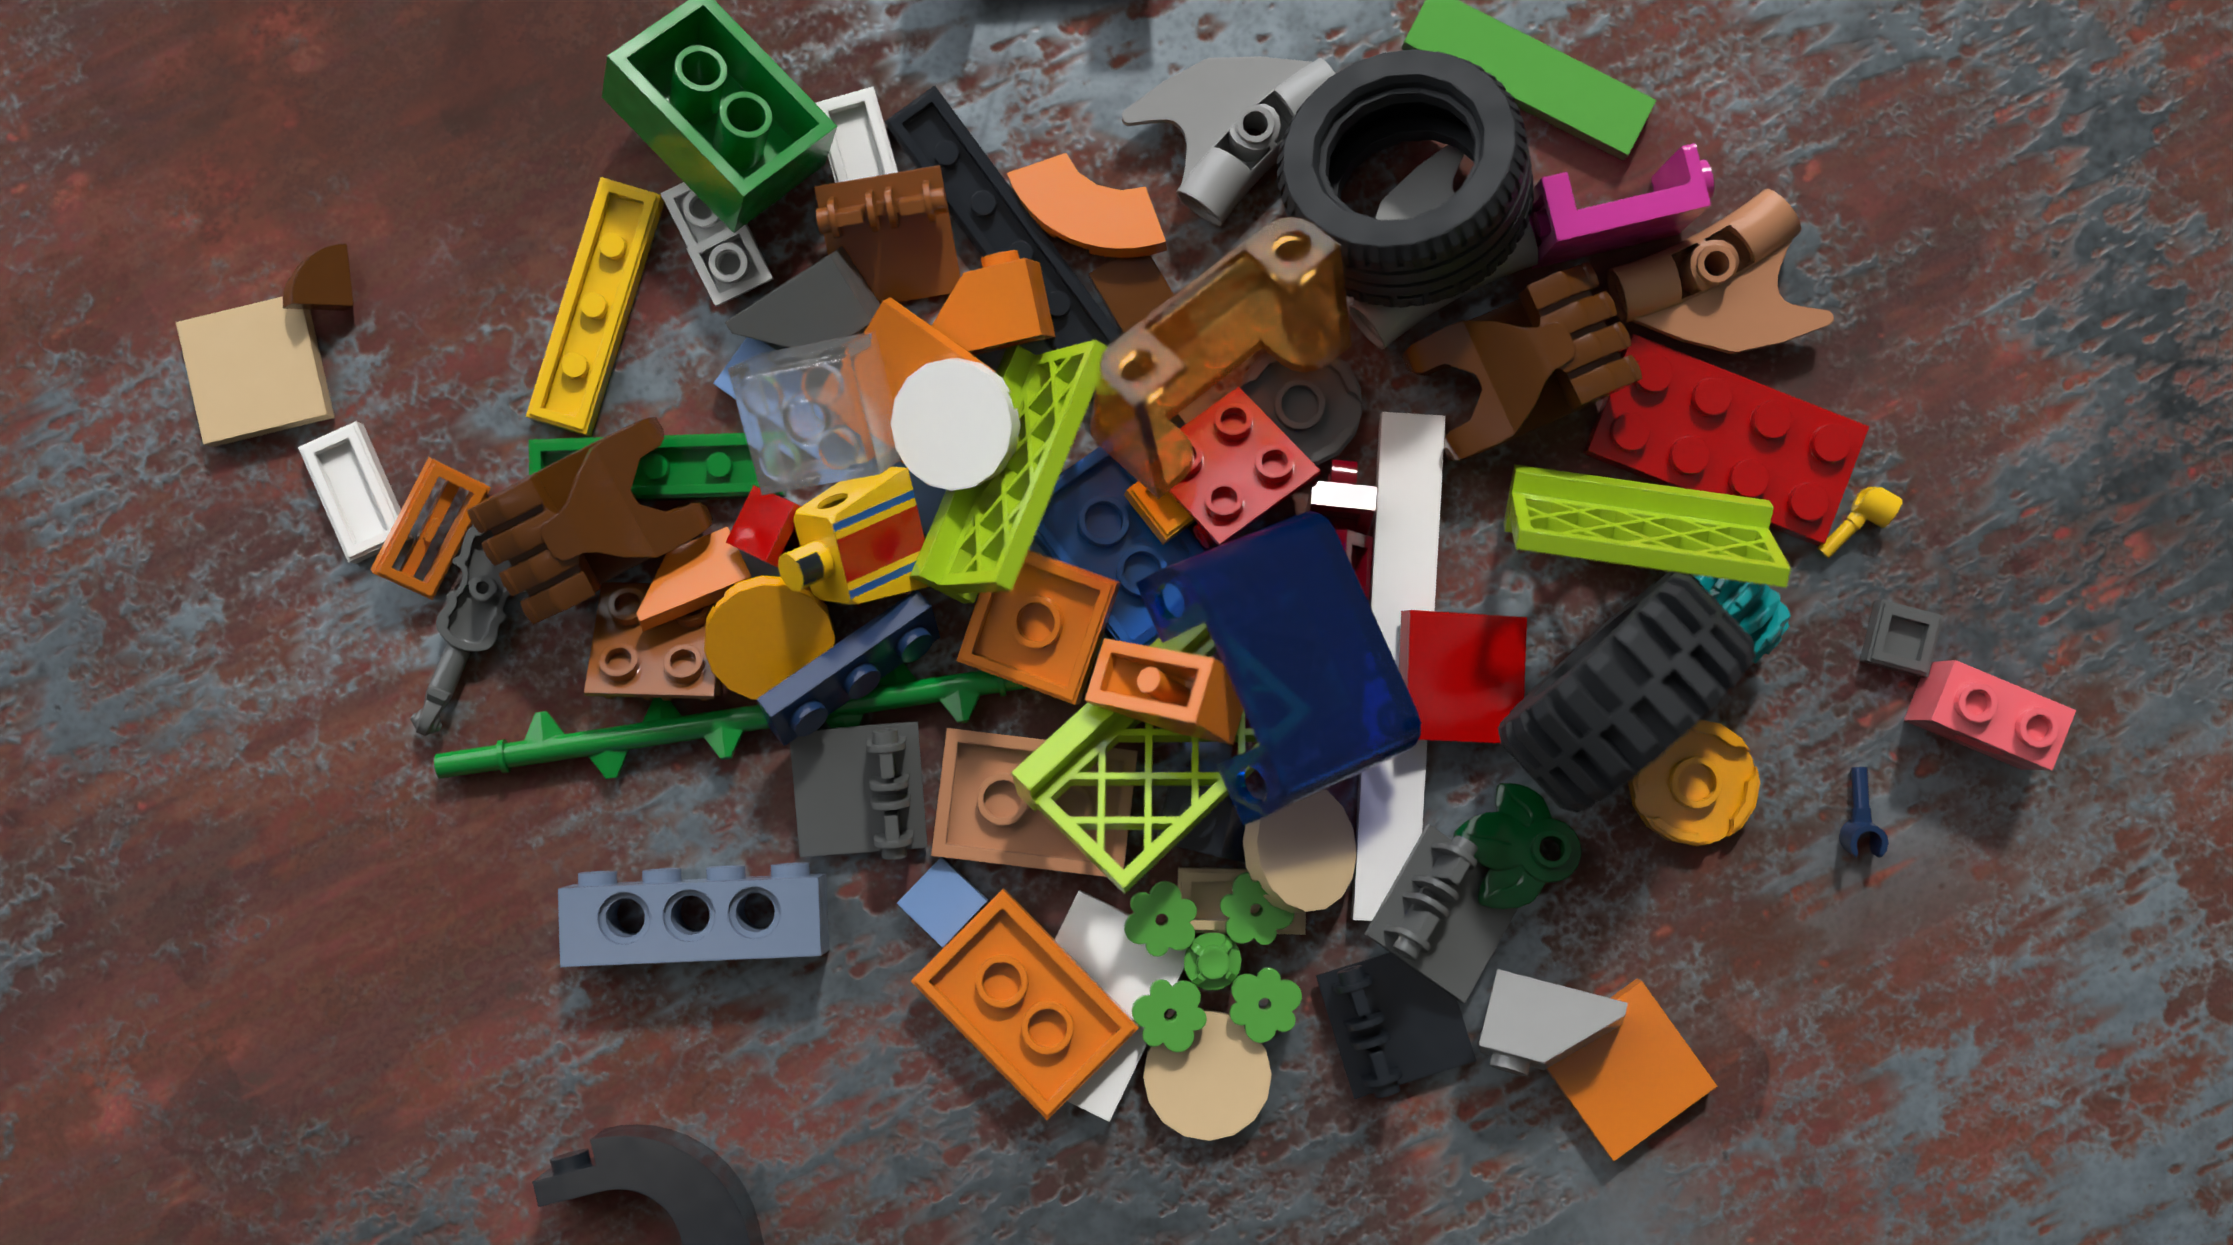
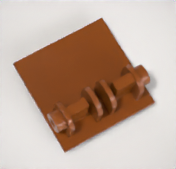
(893, 231)
(650, 663)

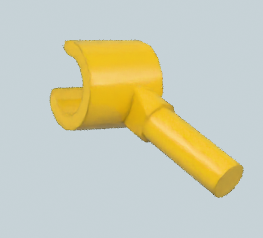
(1869, 504)

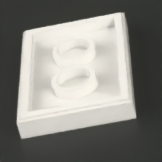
(1125, 970)

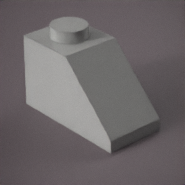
(1542, 1022)

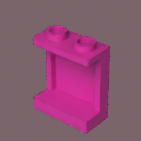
(1564, 233)

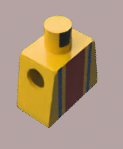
(857, 540)

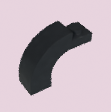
(666, 1166)

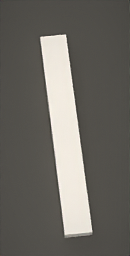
(1401, 580)

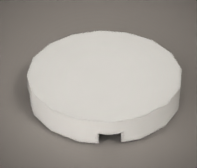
(955, 424)

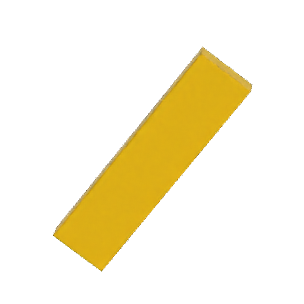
(595, 307)

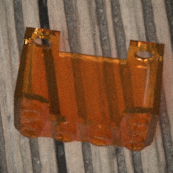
(1268, 293)

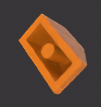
(997, 305)
(1166, 690)

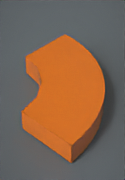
(1088, 214)

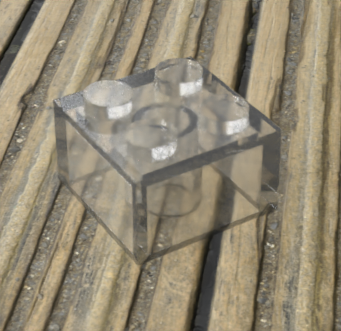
(816, 413)

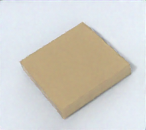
(254, 371)

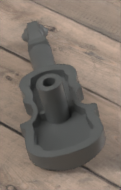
(467, 625)

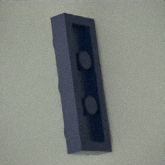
(850, 668)

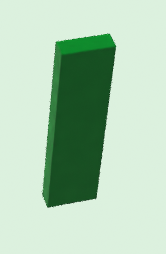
(677, 469)

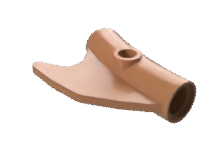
(1735, 305)

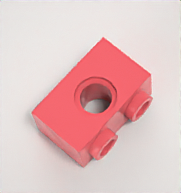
(1990, 715)

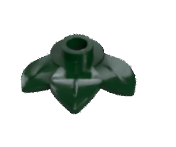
(1510, 847)

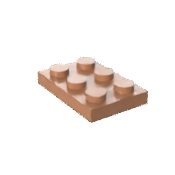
(988, 822)

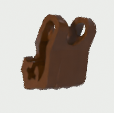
(1532, 359)
(581, 523)

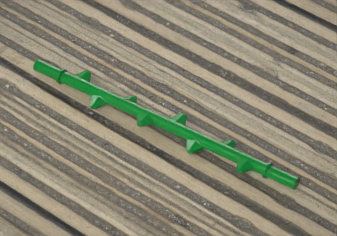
(720, 728)

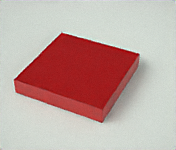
(1462, 671)

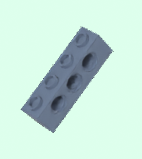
(595, 937)

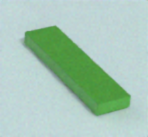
(1536, 75)

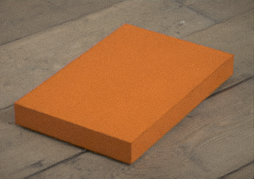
(1025, 1004)

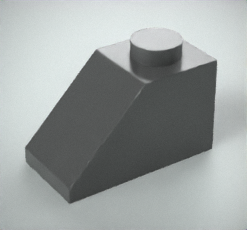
(812, 307)

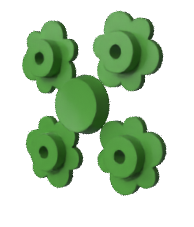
(1211, 964)

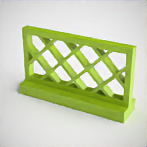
(1644, 525)
(988, 528)
(1086, 740)

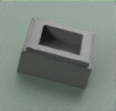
(1901, 638)

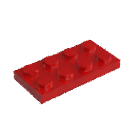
(1728, 436)

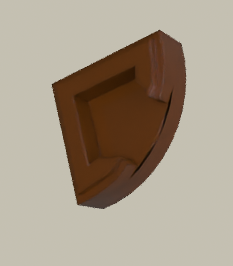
(321, 281)

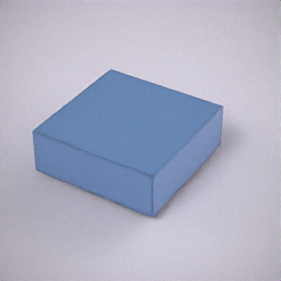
(942, 901)

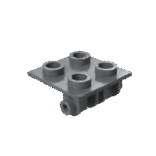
(859, 790)
(1435, 916)

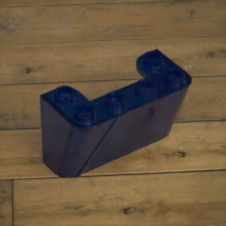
(1297, 656)

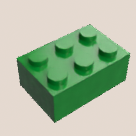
(718, 110)

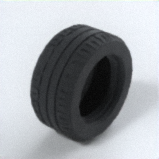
(1398, 101)

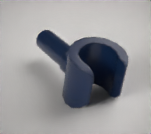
(1862, 818)

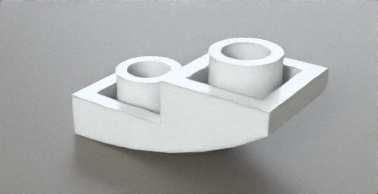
(724, 259)

